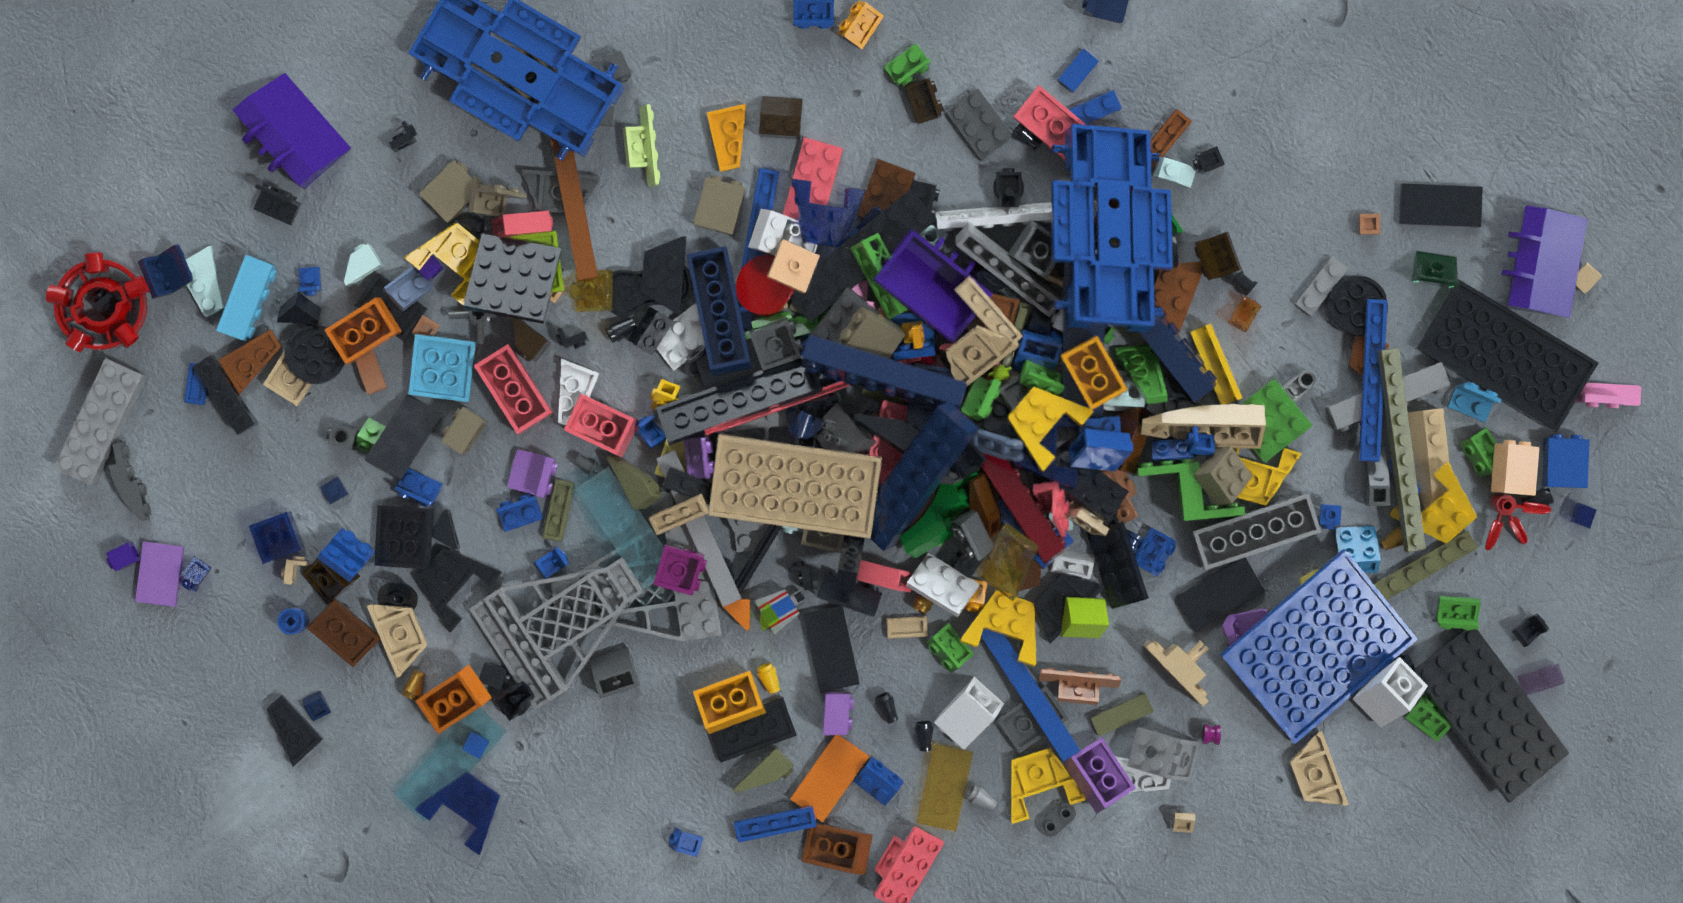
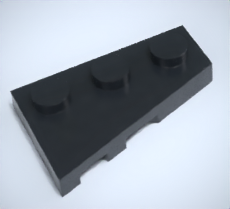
(294, 730)

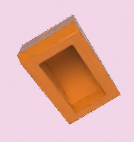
(740, 612)

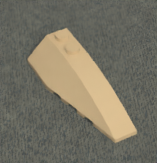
(1230, 424)
(1429, 451)

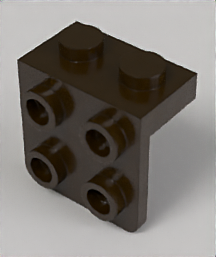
(1217, 256)

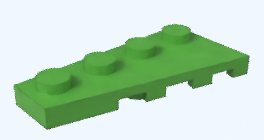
(1144, 370)

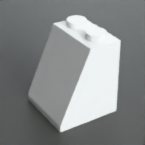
(1390, 693)
(969, 713)

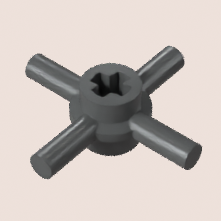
(470, 315)

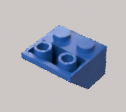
(1037, 349)

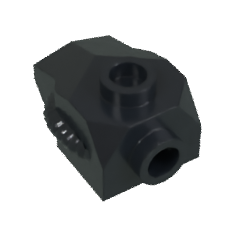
(1008, 187)
(986, 278)
(515, 700)

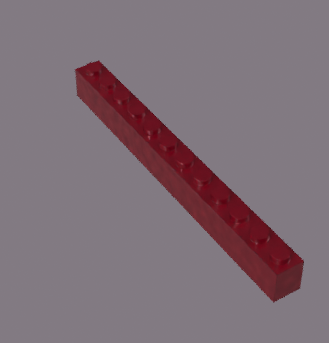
(1015, 495)

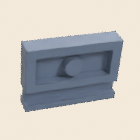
(408, 288)

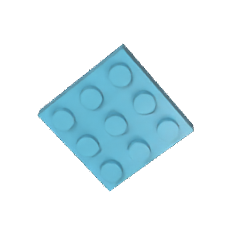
(442, 368)

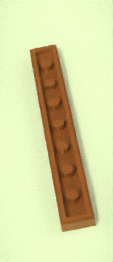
(1160, 144)
(575, 214)

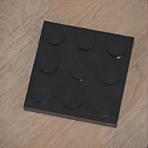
(403, 537)

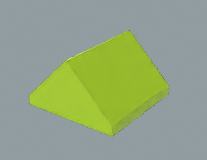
(1084, 617)

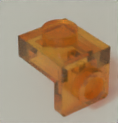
(1244, 313)

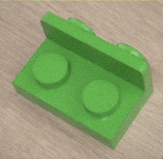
(907, 65)
(1480, 451)
(949, 649)
(1428, 718)

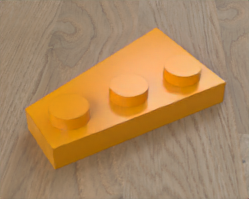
(727, 135)

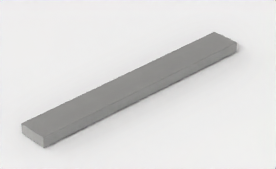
(704, 541)

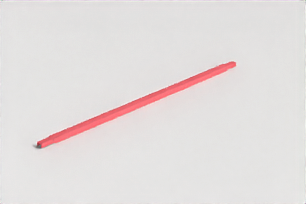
(828, 389)

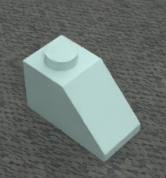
(1174, 172)
(361, 264)

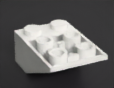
(773, 228)

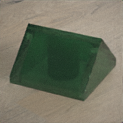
(1435, 269)

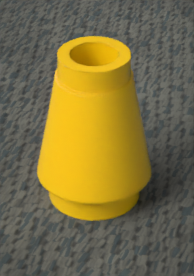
(768, 677)

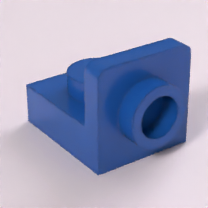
(310, 281)
(685, 842)

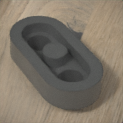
(1057, 819)

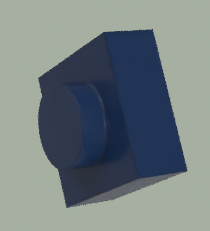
(334, 490)

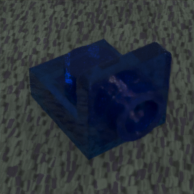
(194, 574)

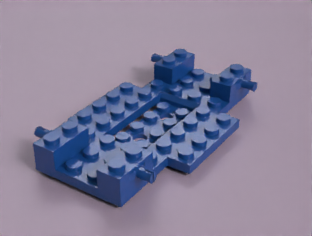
(569, 100)
(1121, 282)

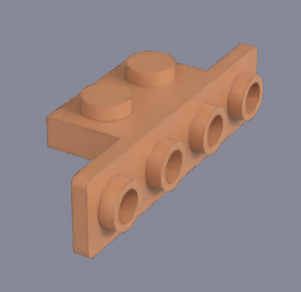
(1126, 511)
(1079, 687)

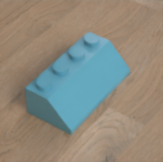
(246, 298)

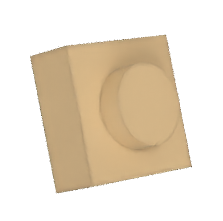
(1183, 822)

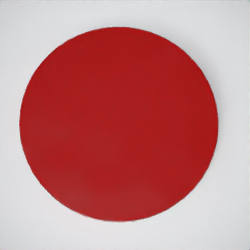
(757, 291)

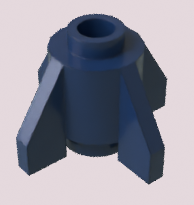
(802, 424)

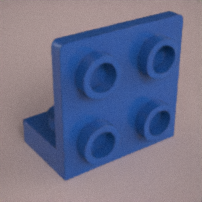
(907, 350)

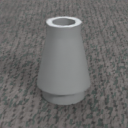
(979, 797)

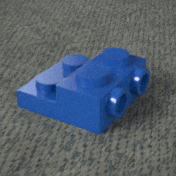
(1105, 423)
(346, 554)

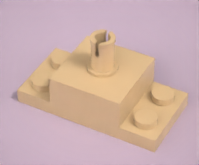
(1182, 666)

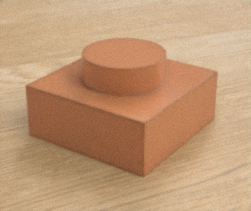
(1369, 224)
(425, 327)

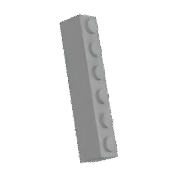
(1007, 269)
(1415, 386)

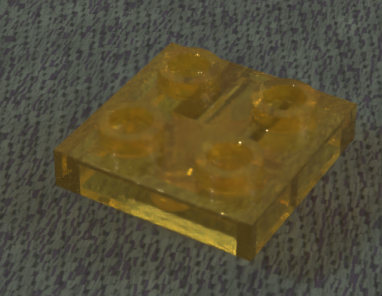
(593, 294)

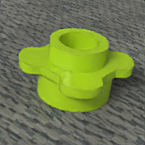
(1000, 372)

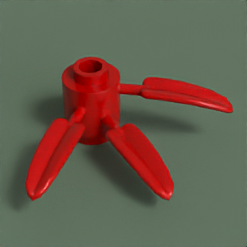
(1506, 505)

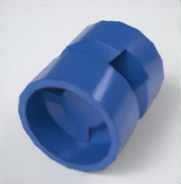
(293, 620)

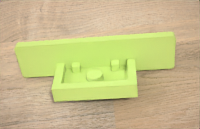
(640, 146)

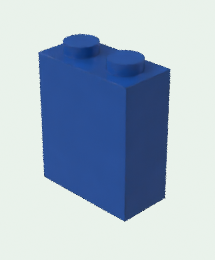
(1100, 449)
(1565, 461)

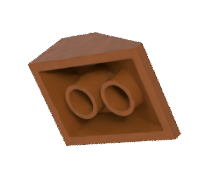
(837, 848)

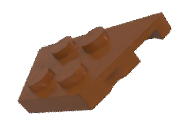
(1176, 289)

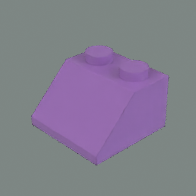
(837, 713)

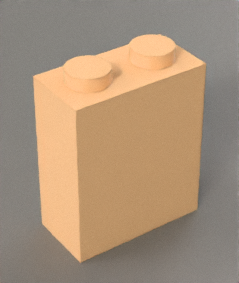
(1515, 468)

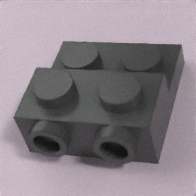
(776, 343)

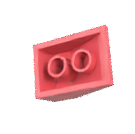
(601, 425)

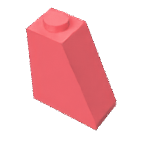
(522, 224)
(884, 576)

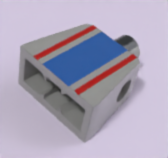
(783, 605)

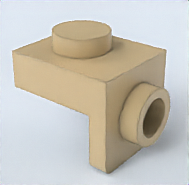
(290, 570)

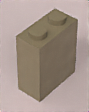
(450, 191)
(719, 205)
(872, 333)

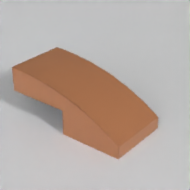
(371, 373)

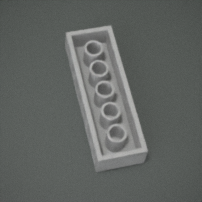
(100, 422)
(1255, 531)

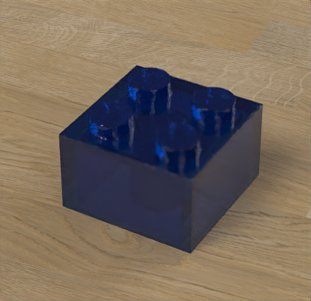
(276, 537)

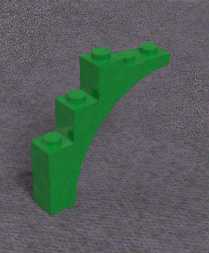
(936, 523)

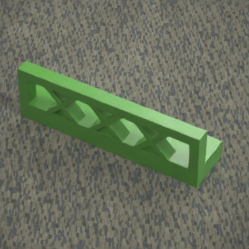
(870, 264)

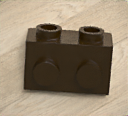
(924, 101)

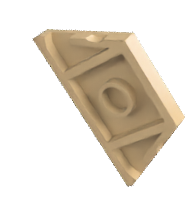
(977, 353)
(399, 634)
(1317, 773)

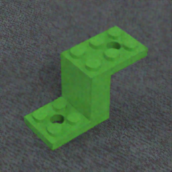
(1189, 490)

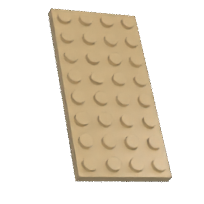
(794, 486)

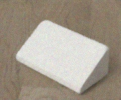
(1074, 564)

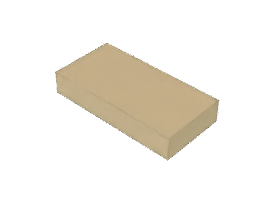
(907, 627)

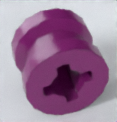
(1211, 734)

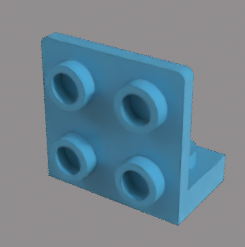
(1473, 402)
(1361, 545)

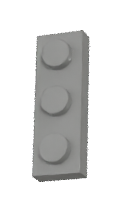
(1321, 286)

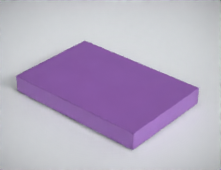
(159, 574)

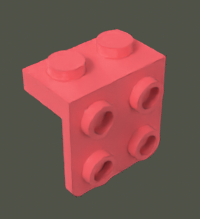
(1053, 501)

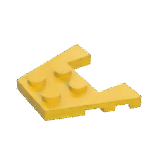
(455, 249)
(1038, 415)
(1266, 478)
(1449, 512)
(1007, 618)
(1037, 774)

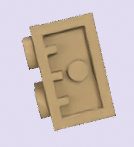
(1086, 519)

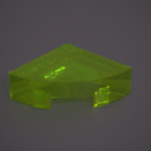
(768, 617)

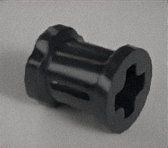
(1243, 283)

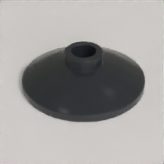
(397, 595)

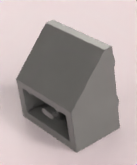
(972, 535)
(614, 672)

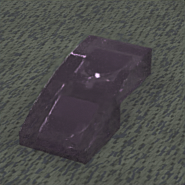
(1541, 679)

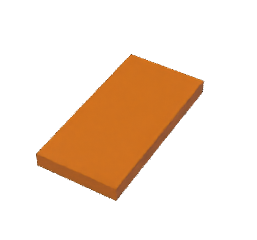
(830, 776)

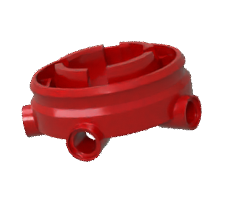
(117, 324)

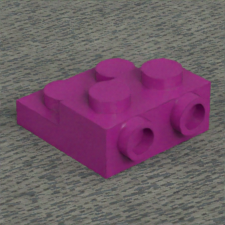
(680, 570)

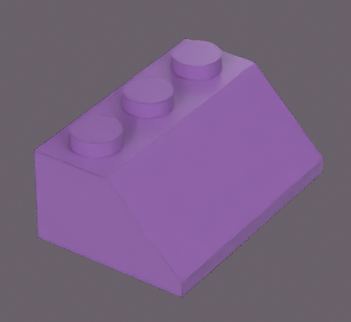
(1099, 775)

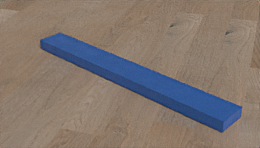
(763, 199)
(1371, 381)
(1031, 694)

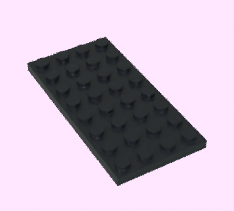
(1507, 355)
(1490, 713)

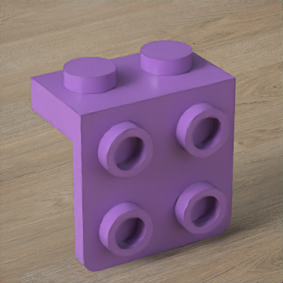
(698, 457)
(532, 473)
(1240, 623)

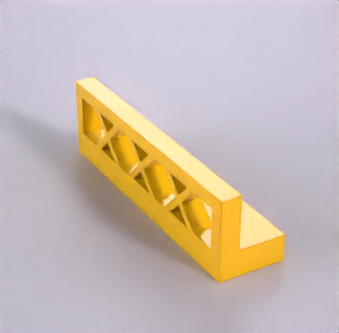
(1214, 358)

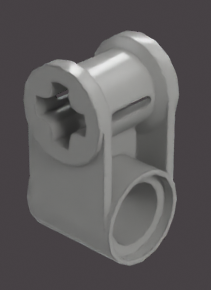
(1296, 387)

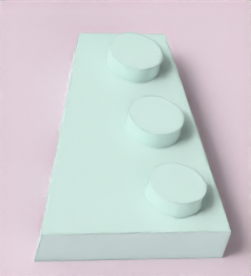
(205, 282)

